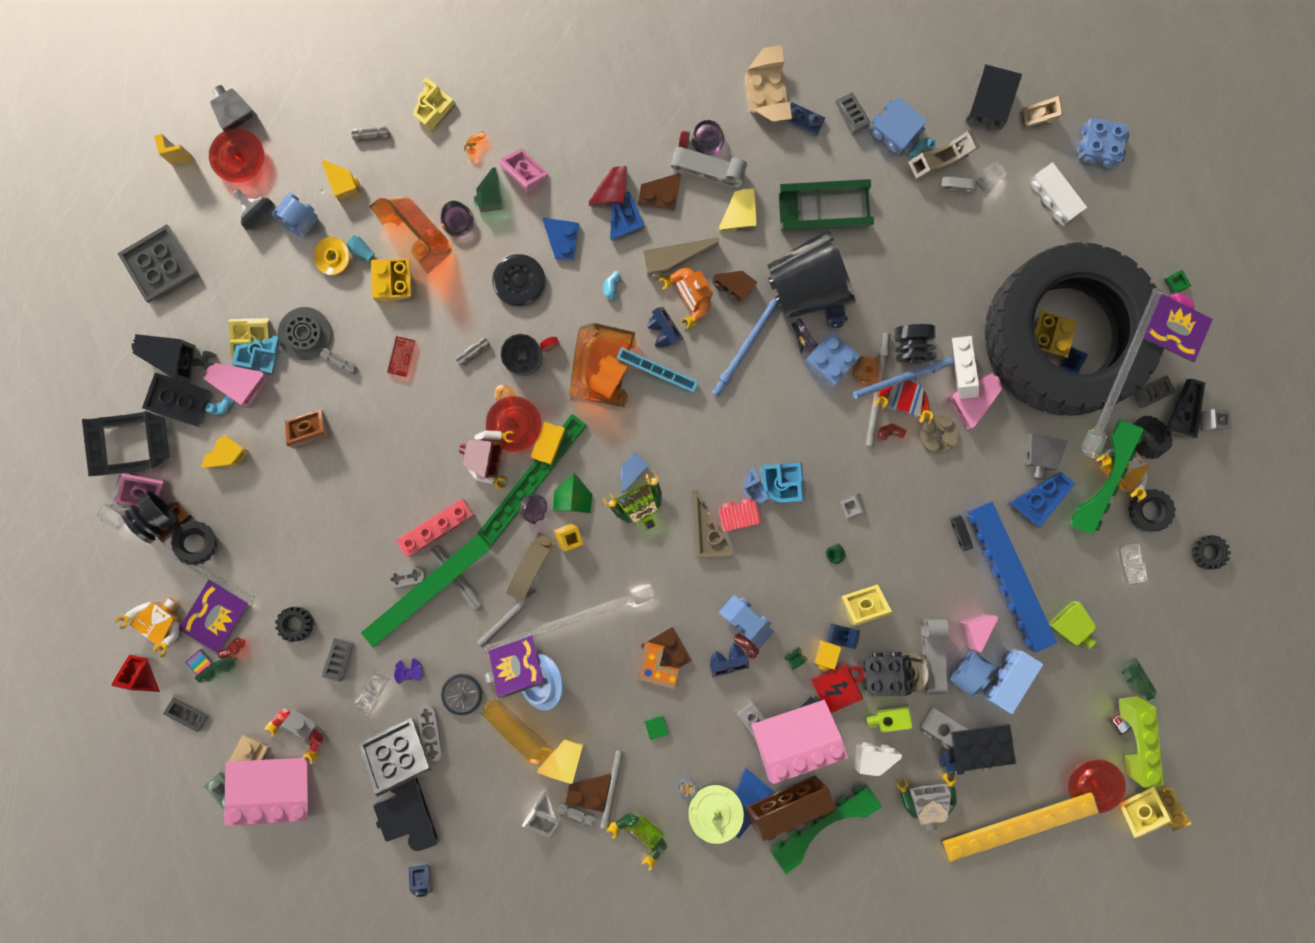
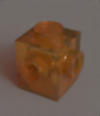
(866, 370)

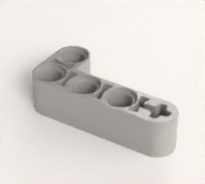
(709, 167)
(934, 650)

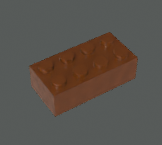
(790, 808)

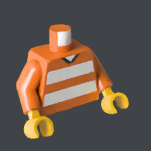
(693, 290)

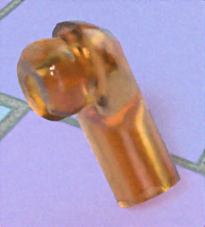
(472, 141)

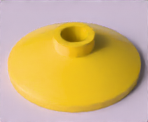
(324, 255)

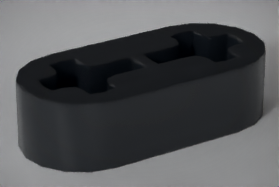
(961, 533)

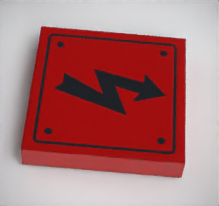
(837, 688)

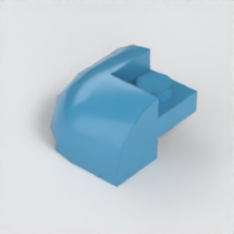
(784, 482)

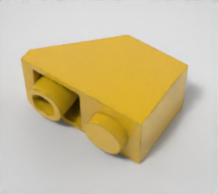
(225, 454)

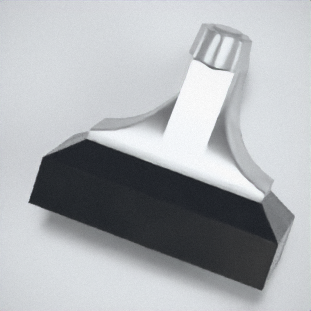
(252, 208)

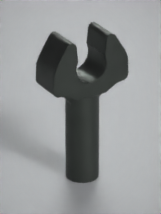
(203, 360)

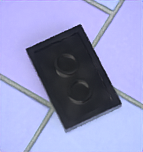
(176, 399)
(983, 747)

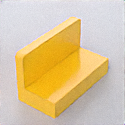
(170, 152)
(548, 443)

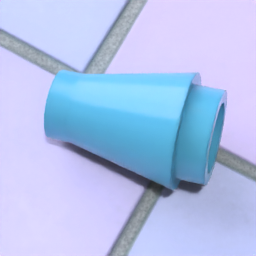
(360, 248)

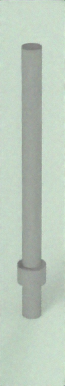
(883, 352)

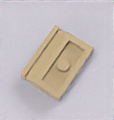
(249, 749)

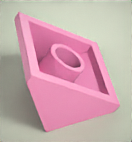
(523, 170)
(133, 487)
(977, 631)

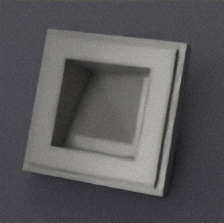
(852, 506)

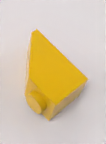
(341, 180)

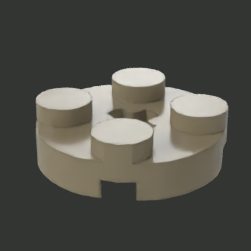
(933, 443)
(922, 671)

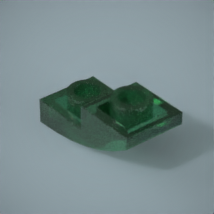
(220, 666)

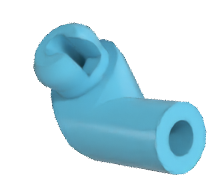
(922, 145)
(609, 285)
(219, 408)

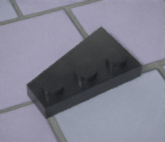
(1187, 411)

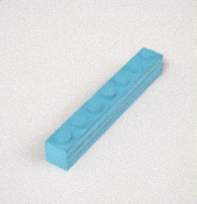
(656, 370)

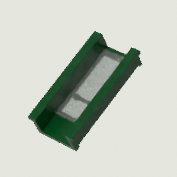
(825, 204)

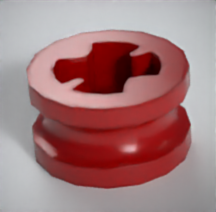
(861, 673)

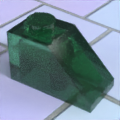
(489, 193)

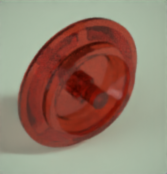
(236, 155)
(516, 415)
(1100, 779)

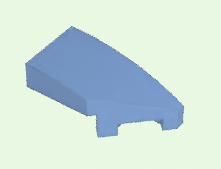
(631, 471)
(754, 488)

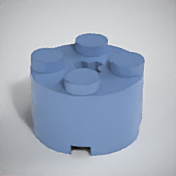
(295, 215)
(972, 673)

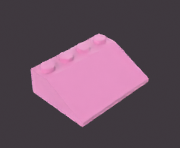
(798, 741)
(266, 791)

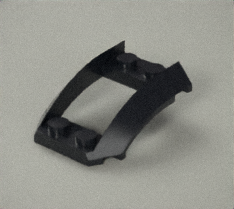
(96, 446)

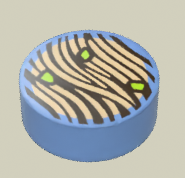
(687, 788)

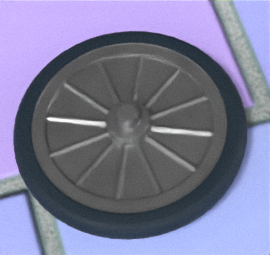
(461, 694)

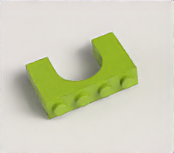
(1145, 765)

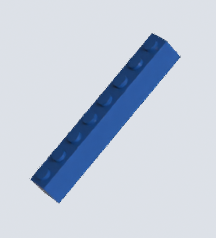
(1012, 577)

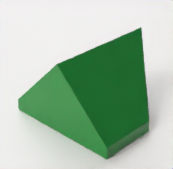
(572, 496)

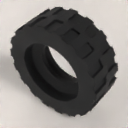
(1157, 430)
(1165, 518)
(186, 530)

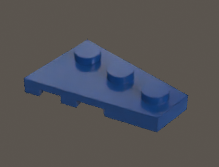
(1043, 499)
(749, 791)

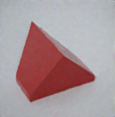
(136, 675)

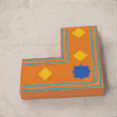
(653, 671)

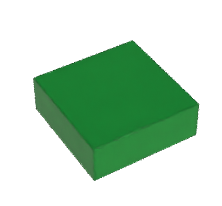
(1177, 282)
(656, 727)

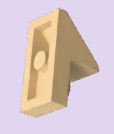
(1044, 111)

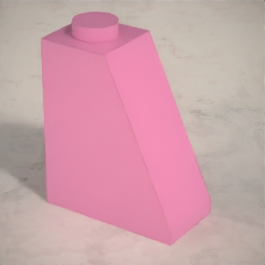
(236, 382)
(972, 409)

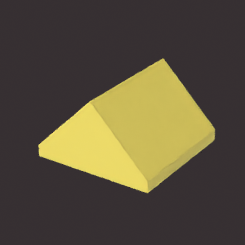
(866, 605)
(1146, 812)

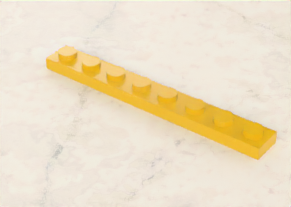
(1020, 827)

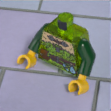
(638, 503)
(644, 833)

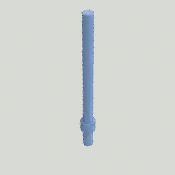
(934, 366)
(726, 378)

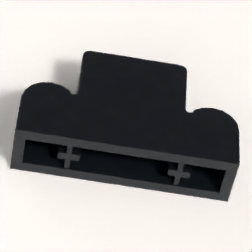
(406, 815)

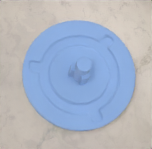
(548, 694)

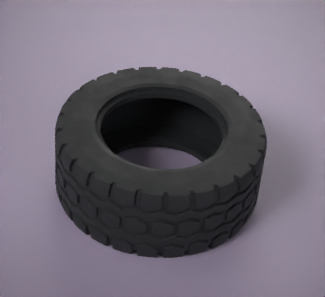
(1011, 338)

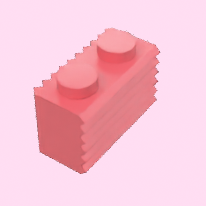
(740, 515)

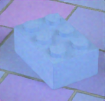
(1012, 680)

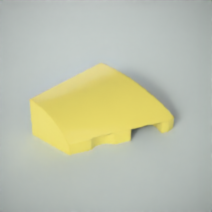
(432, 105)
(740, 212)
(246, 331)
(562, 762)

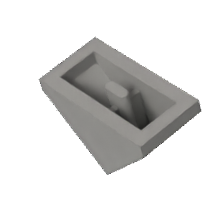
(1215, 420)

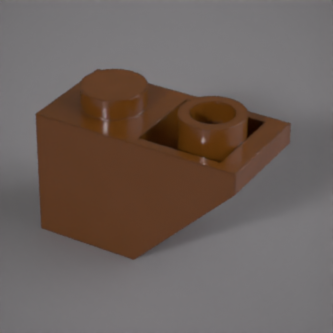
(735, 283)

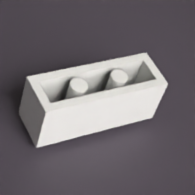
(1057, 194)
(965, 367)

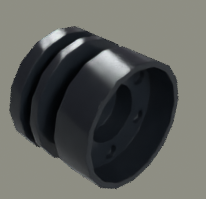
(521, 343)
(915, 343)
(148, 517)

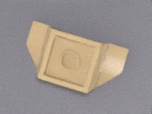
(767, 85)

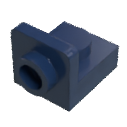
(836, 317)
(420, 880)

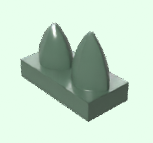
(216, 788)

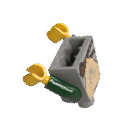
(931, 802)

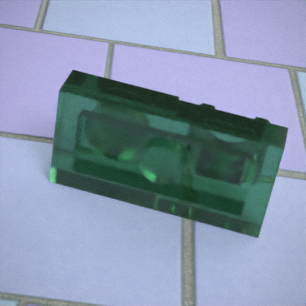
(1144, 685)

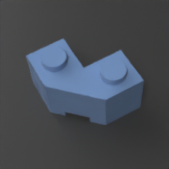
(746, 621)

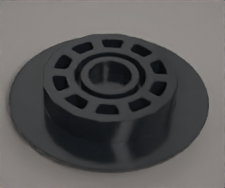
(518, 280)

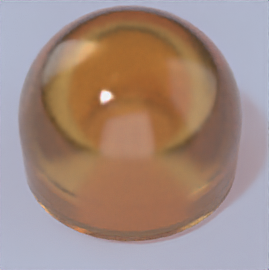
(498, 391)

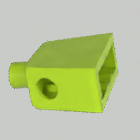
(1074, 625)
(900, 719)

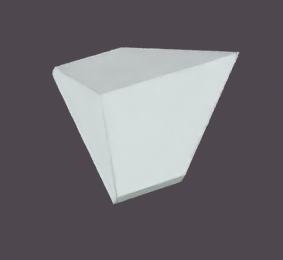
(542, 817)

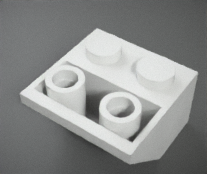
(873, 759)

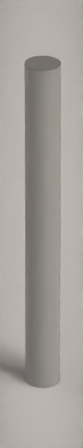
(507, 618)
(611, 789)

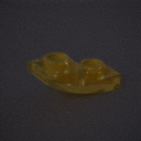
(1178, 814)

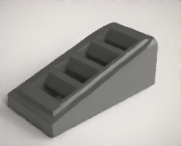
(865, 122)
(1141, 397)
(328, 665)
(189, 707)

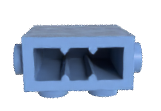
(898, 125)
(1103, 142)

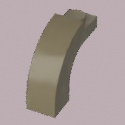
(945, 156)
(530, 566)

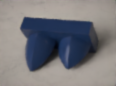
(805, 119)
(670, 333)
(737, 661)

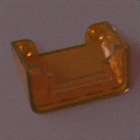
(432, 244)
(593, 344)

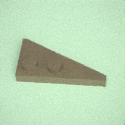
(708, 537)

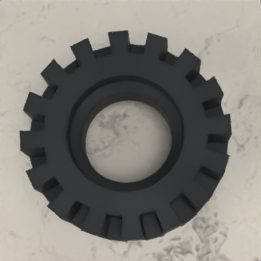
(1222, 552)
(283, 629)

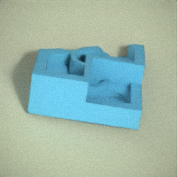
(257, 356)

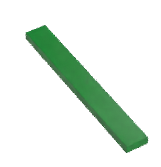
(528, 484)
(426, 590)

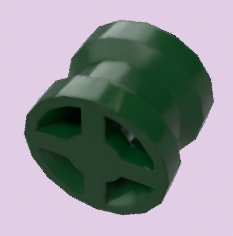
(795, 658)

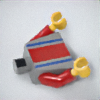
(906, 399)
(301, 728)

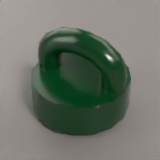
(836, 554)

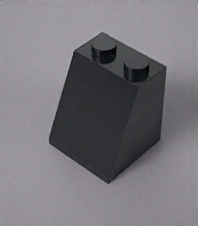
(993, 97)
(166, 354)

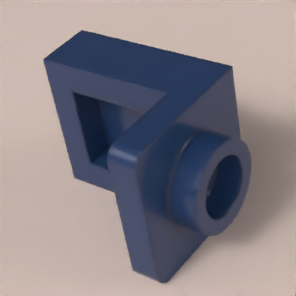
(1074, 361)
(843, 636)
(946, 764)

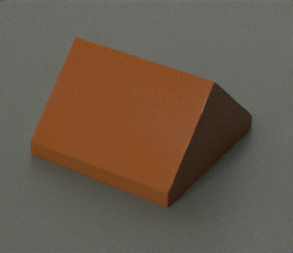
(306, 429)

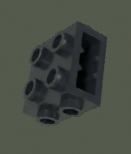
(888, 674)

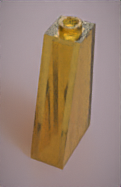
(516, 732)

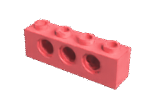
(435, 528)

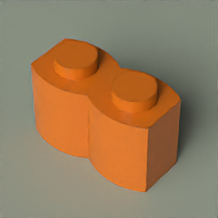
(608, 377)

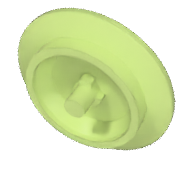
(716, 814)

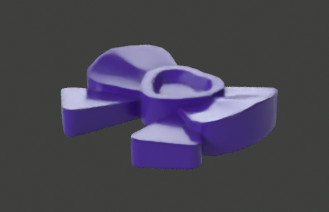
(402, 674)

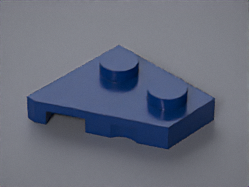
(625, 218)
(562, 237)

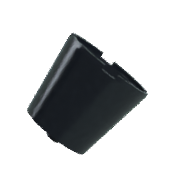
(811, 278)

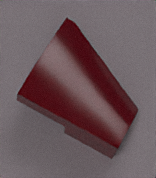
(611, 188)

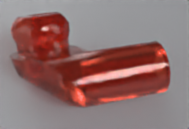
(889, 430)
(233, 648)
(752, 650)

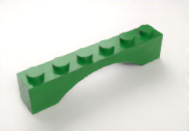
(1089, 513)
(791, 851)

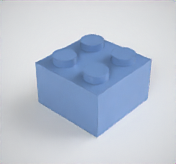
(832, 359)

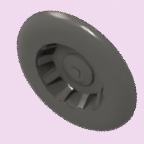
(304, 333)

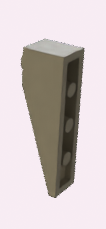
(665, 259)

